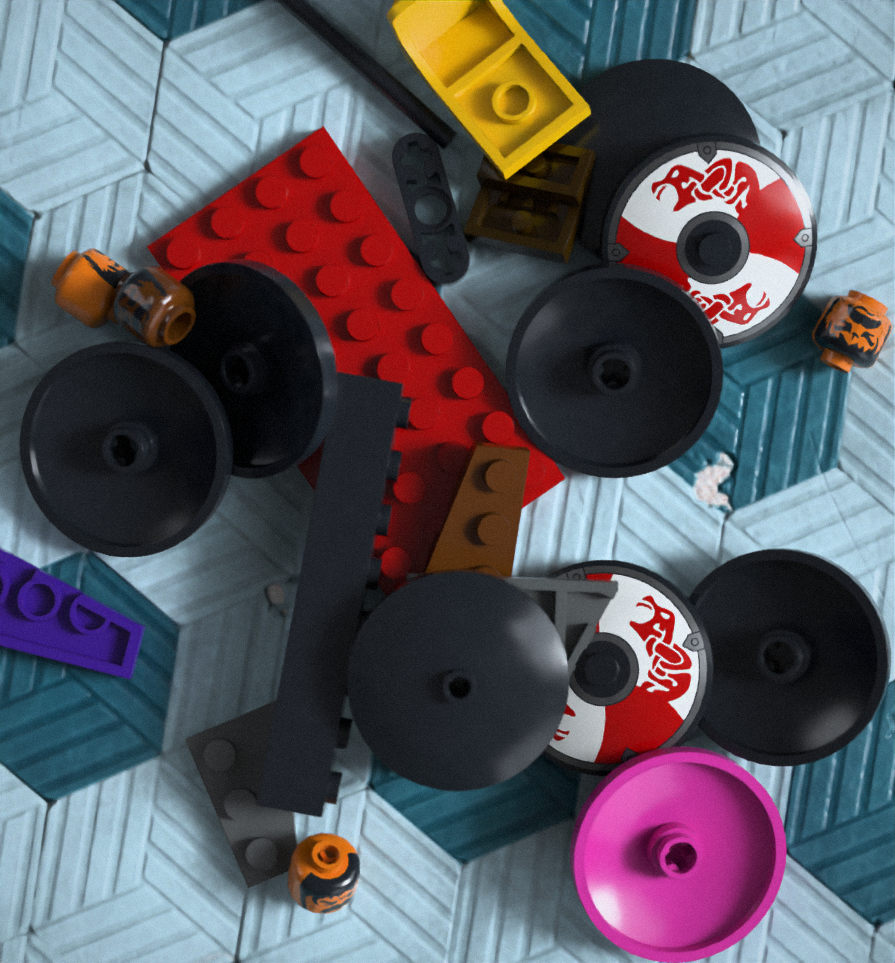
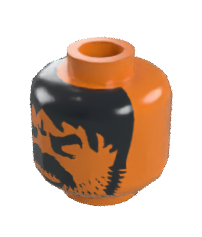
(87, 286)
(852, 331)
(323, 873)

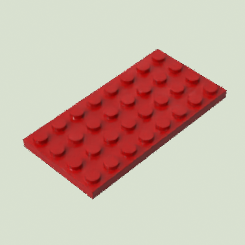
(383, 321)

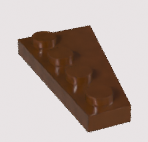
(483, 512)

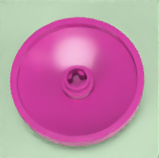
(677, 854)

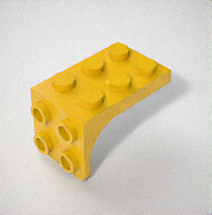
(488, 76)

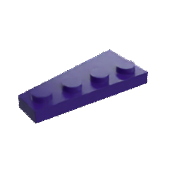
(63, 622)

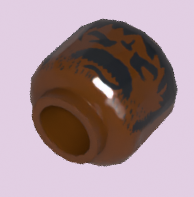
(154, 306)

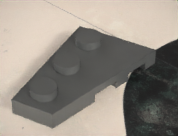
(231, 768)

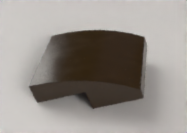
(534, 208)

